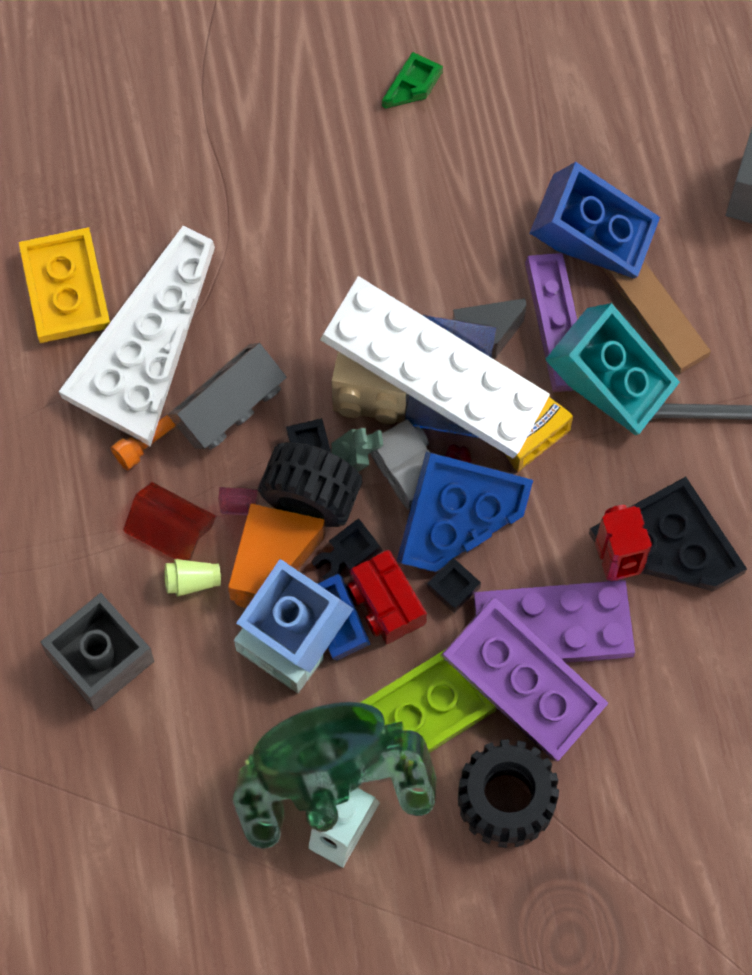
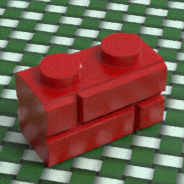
(622, 542)
(387, 597)

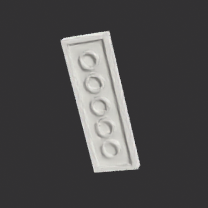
(435, 367)

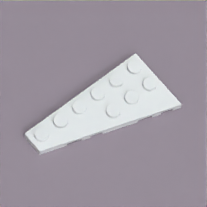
(136, 356)

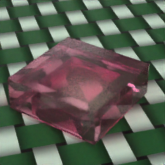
(237, 500)

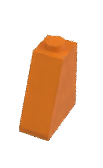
(266, 538)

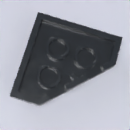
(685, 539)

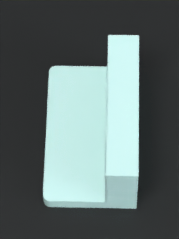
(272, 661)

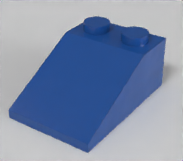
(594, 221)

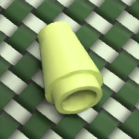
(190, 576)

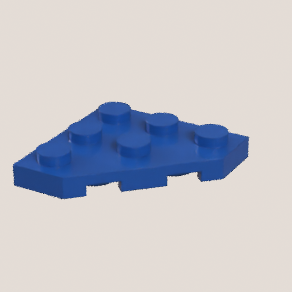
(458, 509)

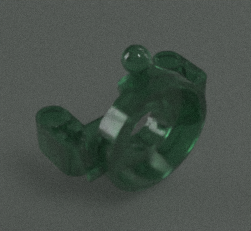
(321, 760)

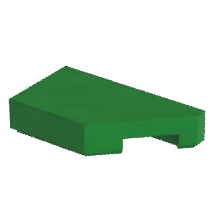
(413, 81)

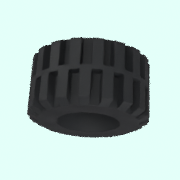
(310, 483)
(514, 762)

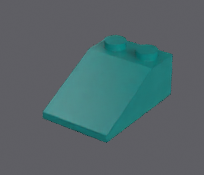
(613, 367)

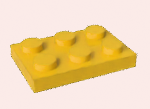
(64, 285)

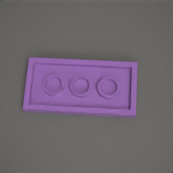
(573, 619)
(524, 679)

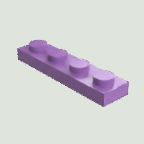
(552, 305)

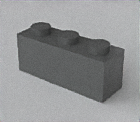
(228, 397)

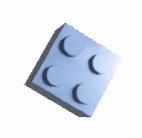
(294, 616)

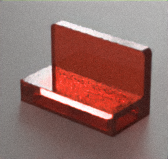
(167, 522)

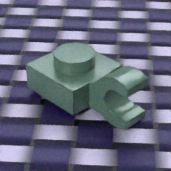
(356, 446)

